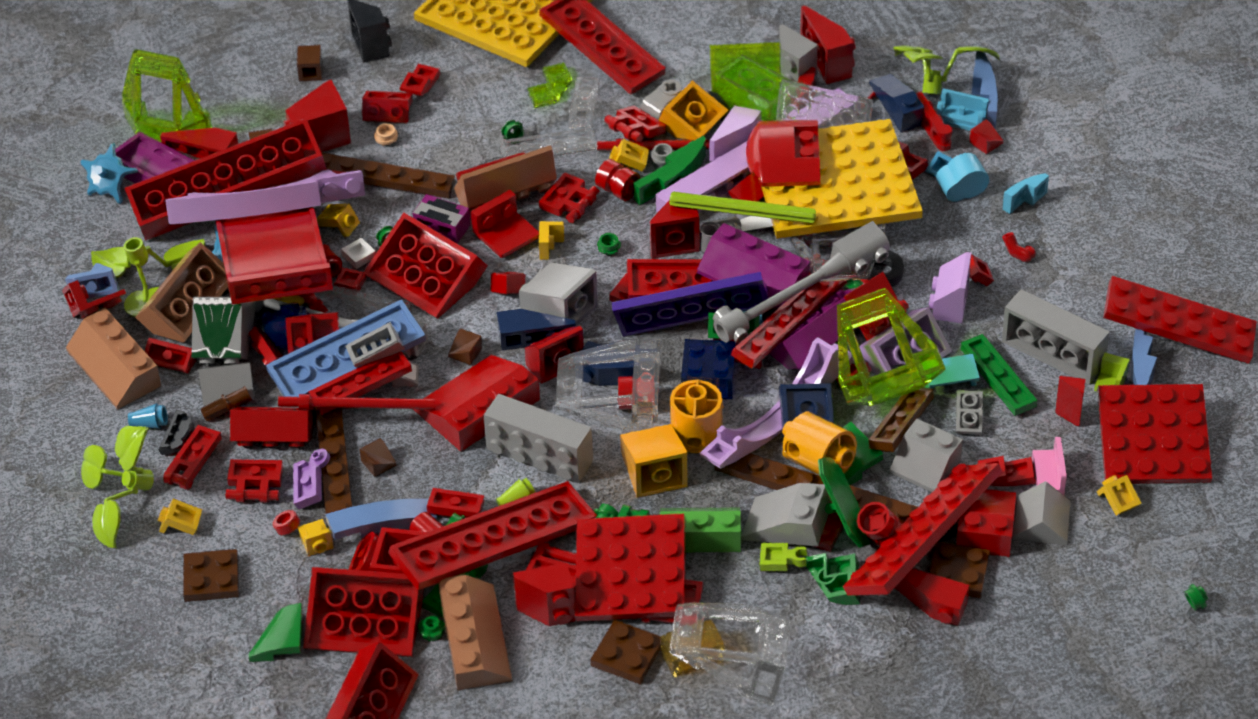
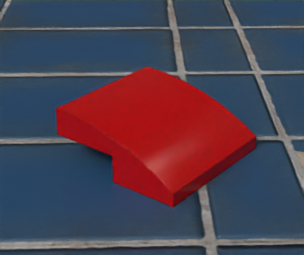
(309, 328)

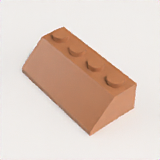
(519, 174)
(171, 306)
(113, 359)
(474, 632)

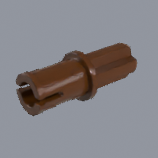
(226, 403)

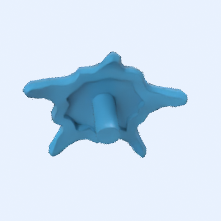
(106, 173)

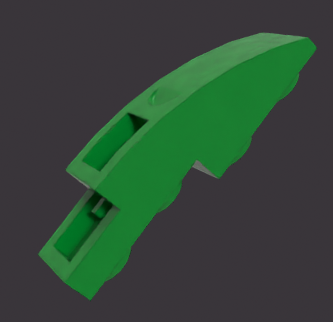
(678, 166)

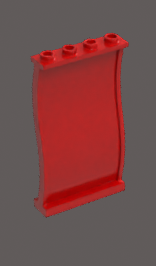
(273, 255)

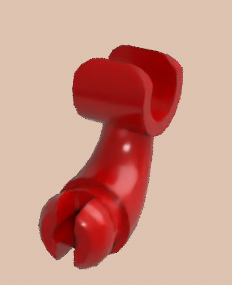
(311, 300)

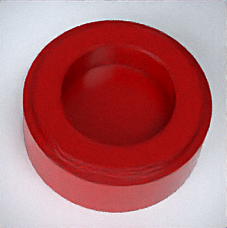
(286, 522)

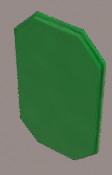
(842, 500)

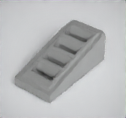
(386, 349)

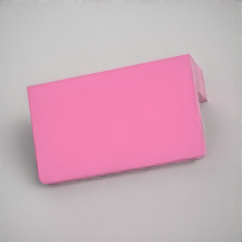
(1050, 466)

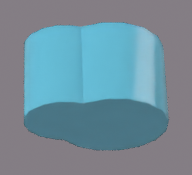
(963, 177)

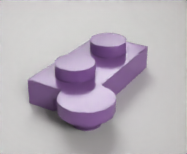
(307, 479)

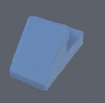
(98, 281)

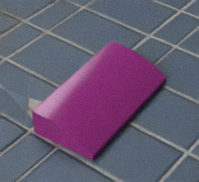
(148, 157)

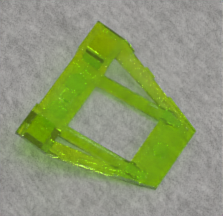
(167, 68)
(919, 367)

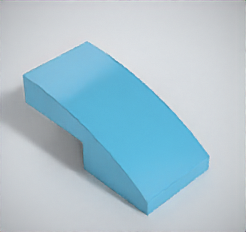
(1027, 190)

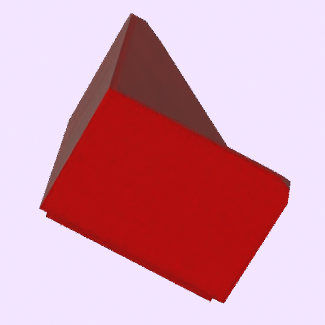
(985, 137)
(507, 282)

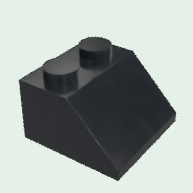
(369, 30)

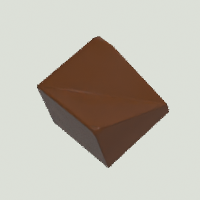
(465, 346)
(377, 457)

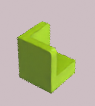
(1112, 371)

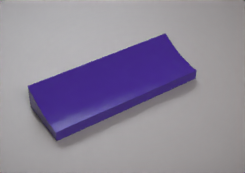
(688, 303)

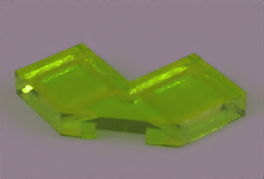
(549, 93)

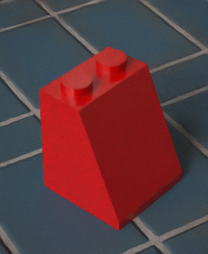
(325, 116)

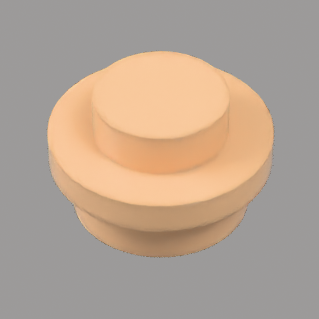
(385, 134)

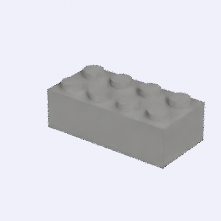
(1054, 336)
(538, 438)

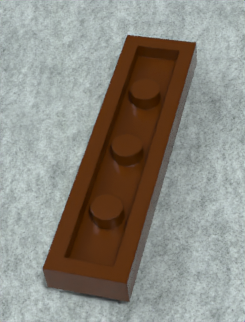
(899, 419)

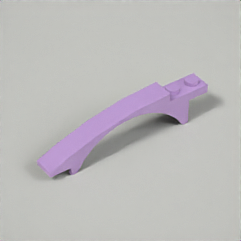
(310, 192)
(733, 444)

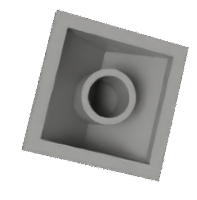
(225, 380)
(1042, 515)

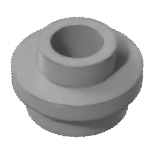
(659, 153)

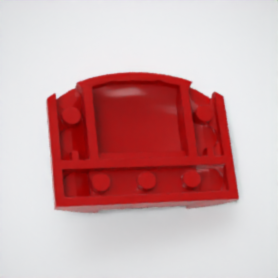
(784, 153)

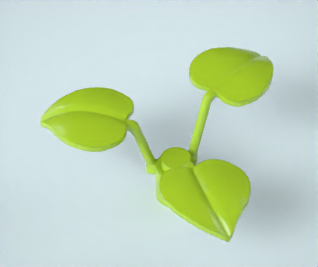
(932, 78)
(136, 253)
(128, 448)

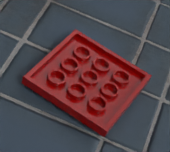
(1155, 433)
(629, 567)

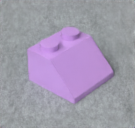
(951, 289)

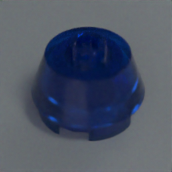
(275, 323)

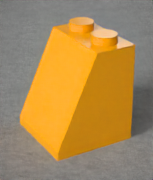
(655, 460)

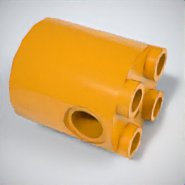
(696, 413)
(815, 438)

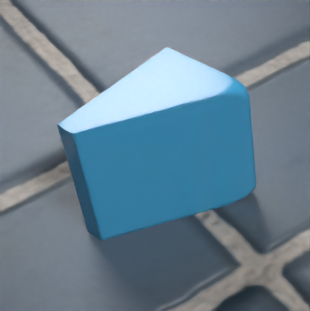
(937, 163)

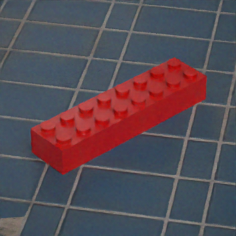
(256, 164)

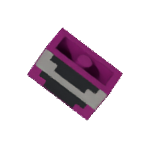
(443, 217)

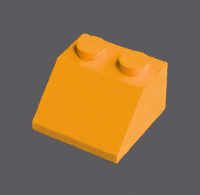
(692, 113)

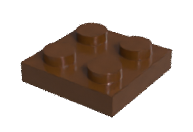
(961, 565)
(210, 575)
(626, 652)

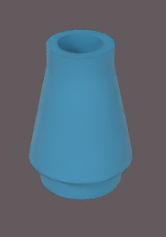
(151, 417)

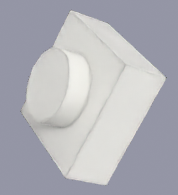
(358, 253)

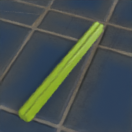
(742, 207)

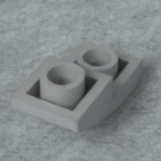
(969, 412)

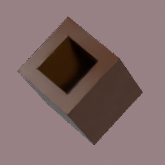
(309, 63)

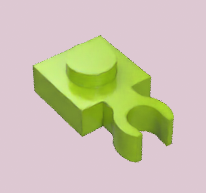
(778, 556)

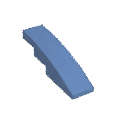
(985, 85)
(1142, 364)
(374, 516)

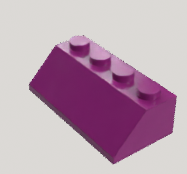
(739, 253)
(820, 324)

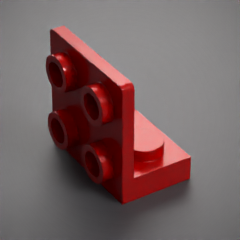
(502, 226)
(76, 299)

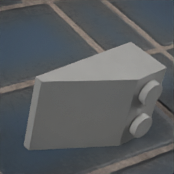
(788, 515)

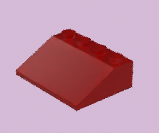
(424, 266)
(465, 399)
(361, 608)

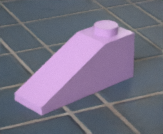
(733, 130)

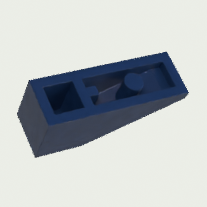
(899, 102)
(523, 327)
(605, 373)

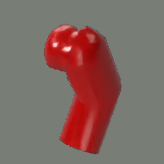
(1016, 251)

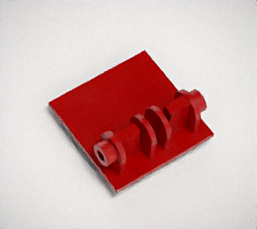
(876, 283)

